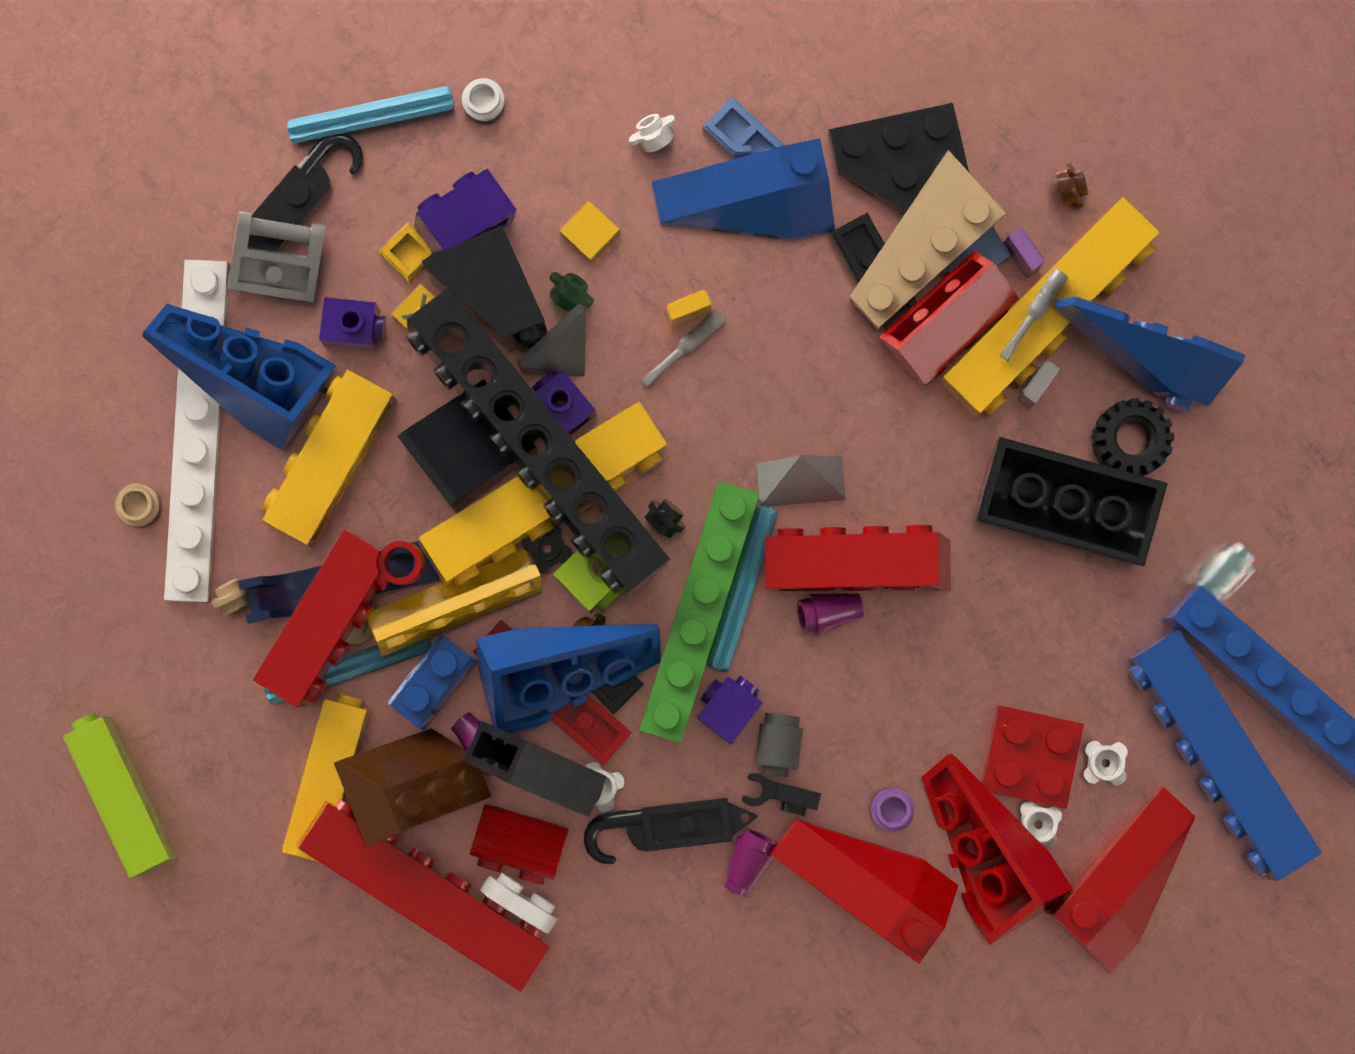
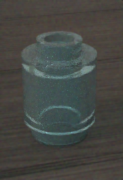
(1225, 570)

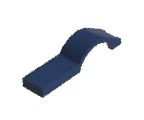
(279, 595)

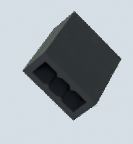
(535, 769)

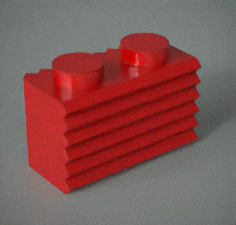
(519, 843)

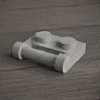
(275, 271)

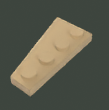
(932, 234)

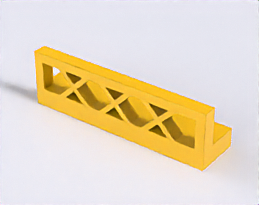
(445, 607)

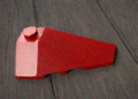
(1001, 863)
(1124, 882)
(881, 887)

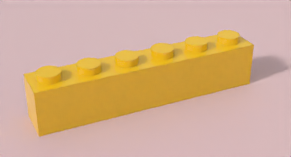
(1091, 267)
(514, 512)

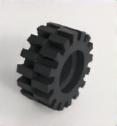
(1150, 419)

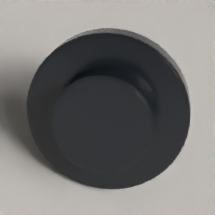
(665, 517)

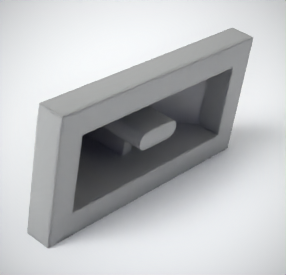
(800, 480)

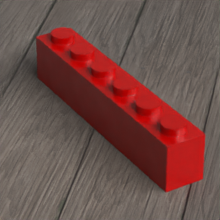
(424, 896)

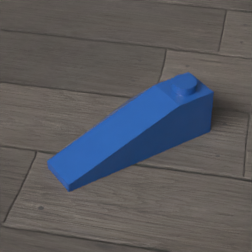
(1172, 367)

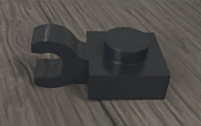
(793, 798)

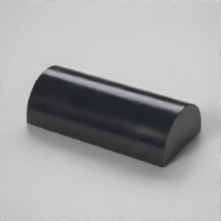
(1070, 501)

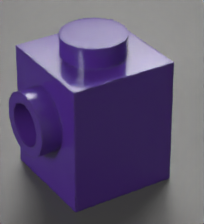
(351, 324)
(564, 401)
(729, 707)

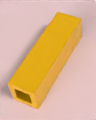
(336, 737)

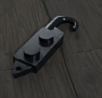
(303, 189)
(669, 826)

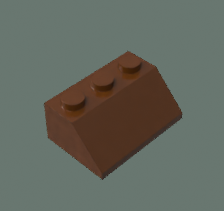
(409, 784)

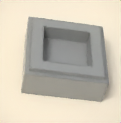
(1038, 384)

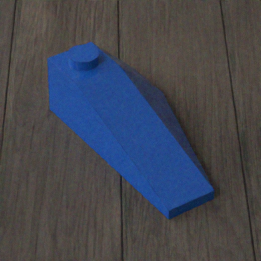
(763, 193)
(253, 378)
(546, 668)

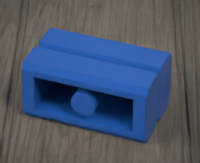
(432, 682)

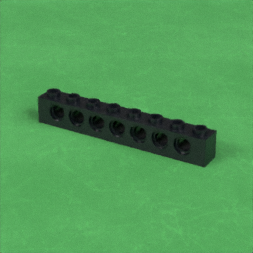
(448, 317)

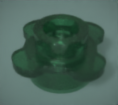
(569, 291)

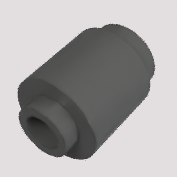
(779, 744)

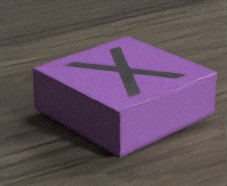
(1024, 252)

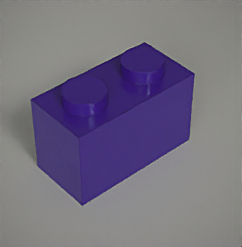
(463, 213)

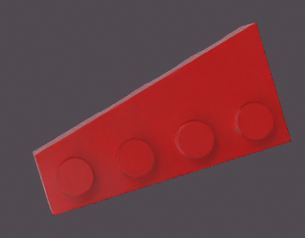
(857, 560)

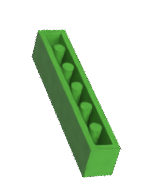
(699, 612)

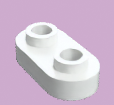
(507, 894)

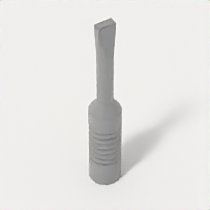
(1037, 309)
(688, 344)

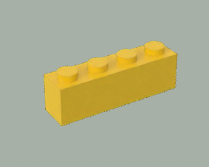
(329, 458)

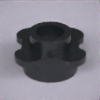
(558, 553)

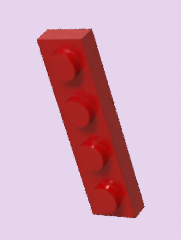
(587, 723)

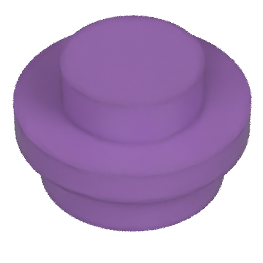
(892, 810)

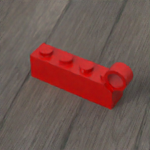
(327, 615)

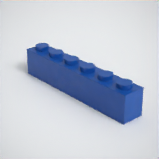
(1267, 678)
(1224, 756)

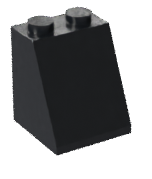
(491, 288)
(458, 452)

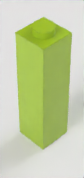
(119, 795)

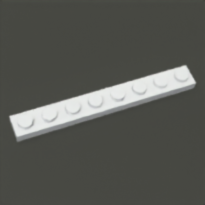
(195, 452)

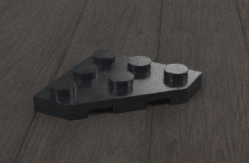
(897, 152)

